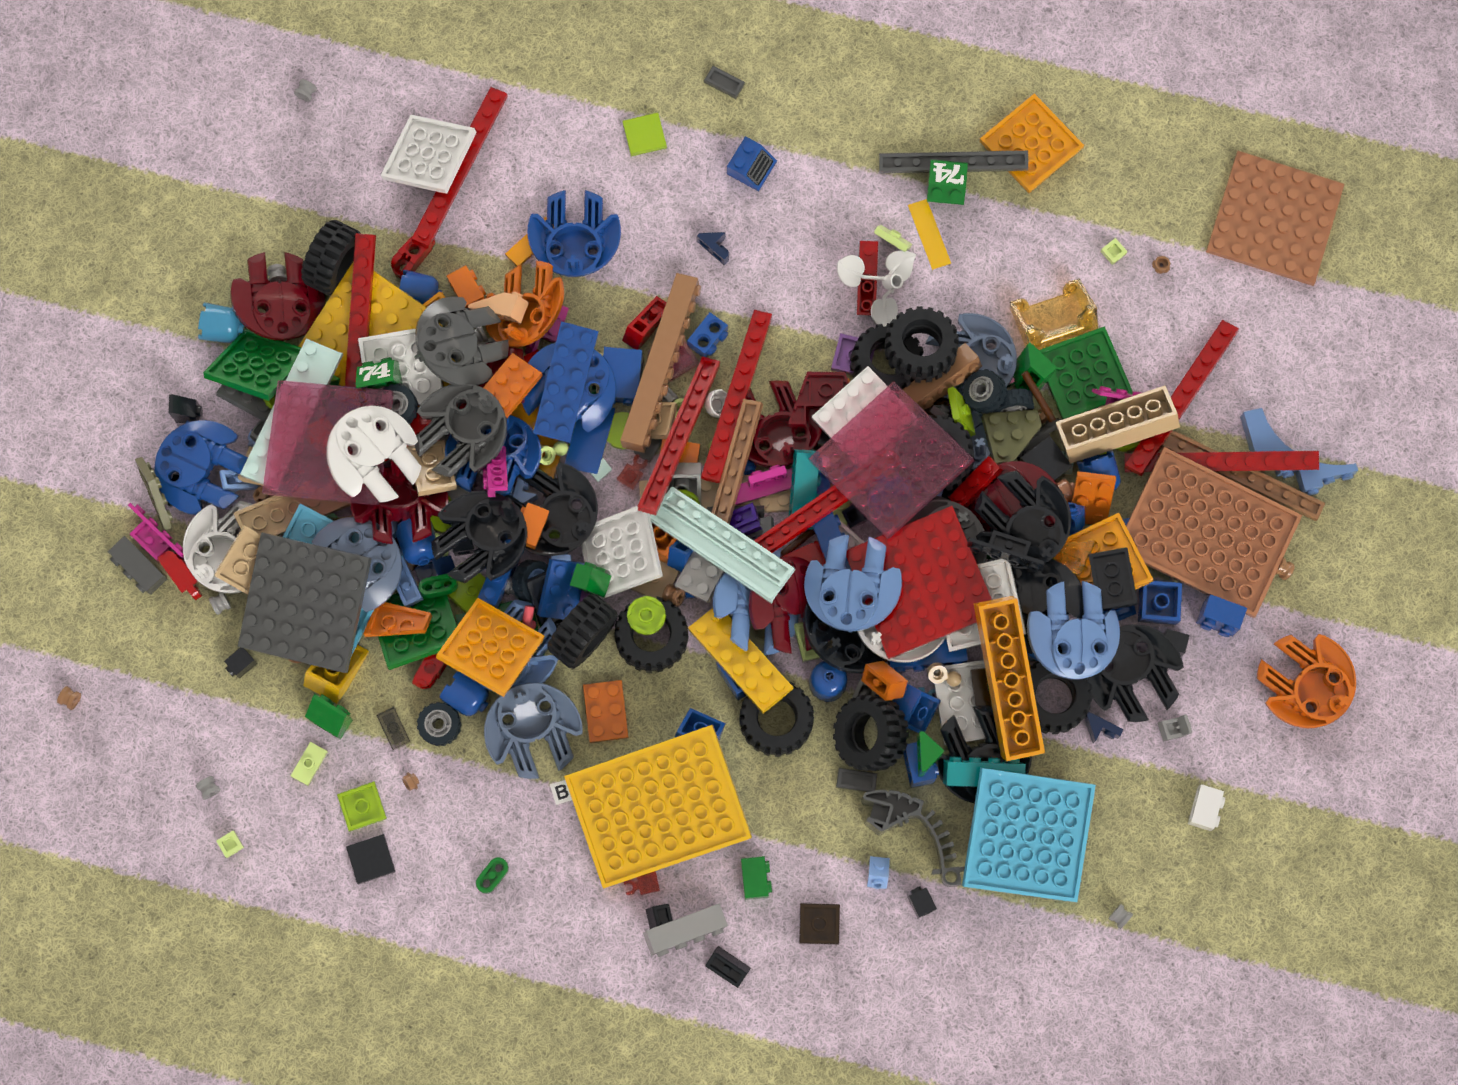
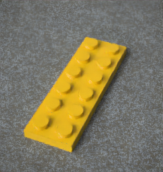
(748, 668)

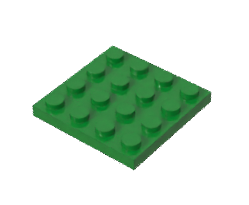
(253, 364)
(1081, 366)
(407, 648)

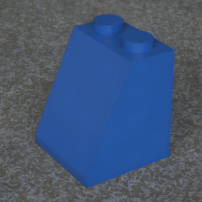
(627, 371)
(917, 707)

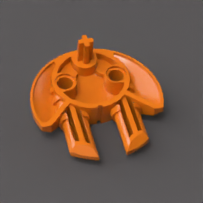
(541, 311)
(1311, 684)

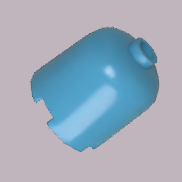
(219, 324)

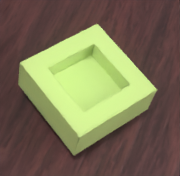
(1113, 251)
(230, 844)

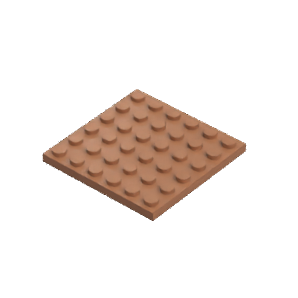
(1275, 218)

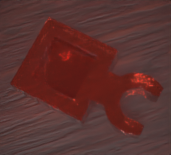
(631, 474)
(646, 884)

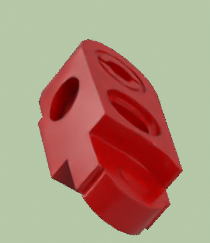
(411, 261)
(179, 573)
(428, 672)

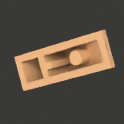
(505, 305)

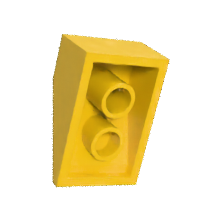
(334, 683)

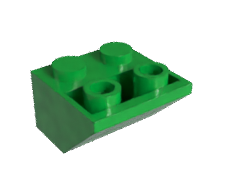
(1036, 364)
(328, 717)

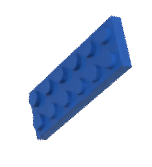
(565, 382)

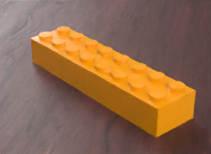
(1009, 678)

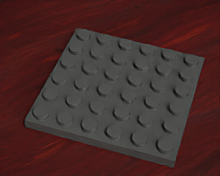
(304, 602)

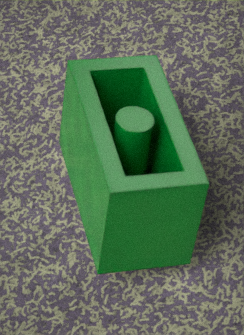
(590, 579)
(755, 878)

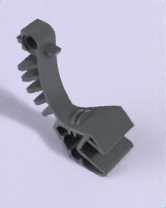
(893, 809)

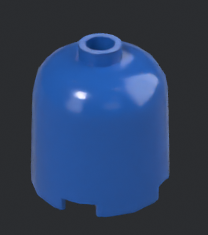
(419, 285)
(1101, 464)
(414, 553)
(826, 689)
(465, 695)

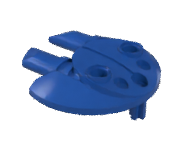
(574, 239)
(593, 407)
(522, 455)
(195, 465)

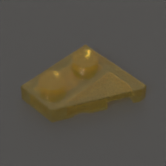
(1075, 555)

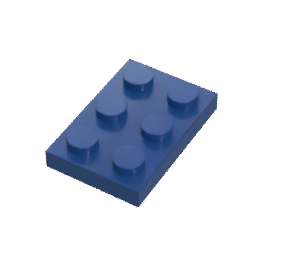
(557, 595)

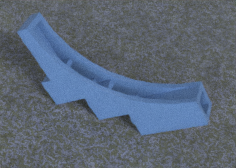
(1263, 438)

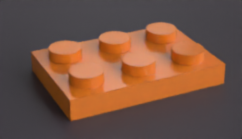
(513, 383)
(1094, 493)
(605, 711)

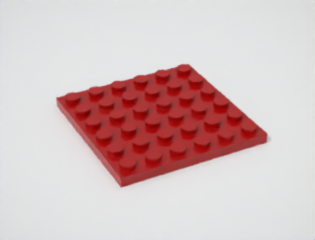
(937, 582)

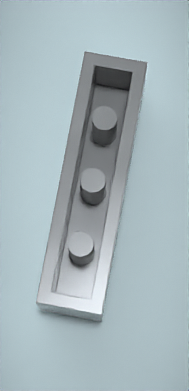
(685, 929)

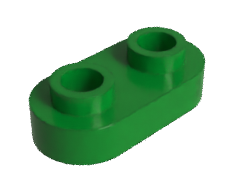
(438, 586)
(492, 875)

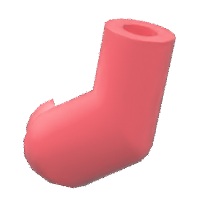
(528, 616)

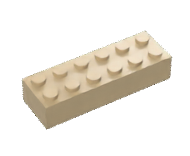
(1117, 424)

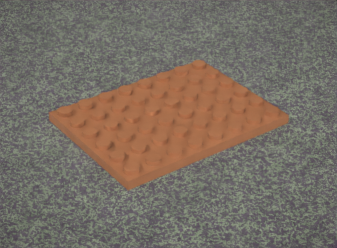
(1210, 531)

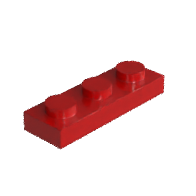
(976, 482)

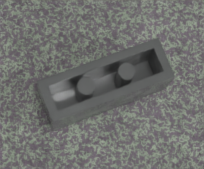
(136, 566)

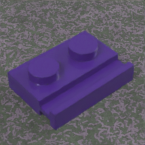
(746, 519)

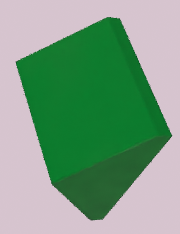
(927, 752)

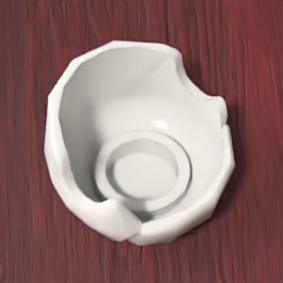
(714, 402)

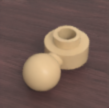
(952, 678)

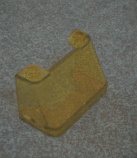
(1057, 317)

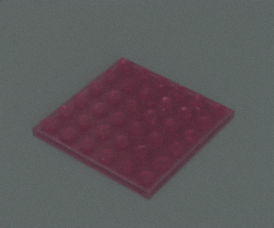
(300, 435)
(891, 460)

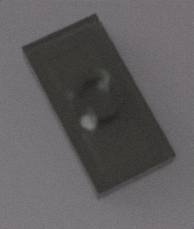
(393, 728)

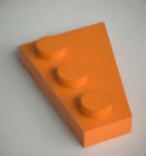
(396, 620)

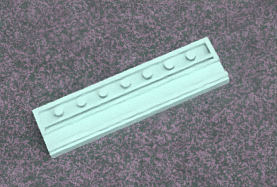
(313, 365)
(722, 545)

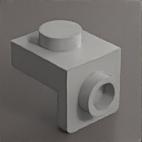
(1175, 728)

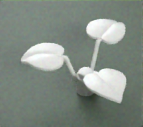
(900, 267)

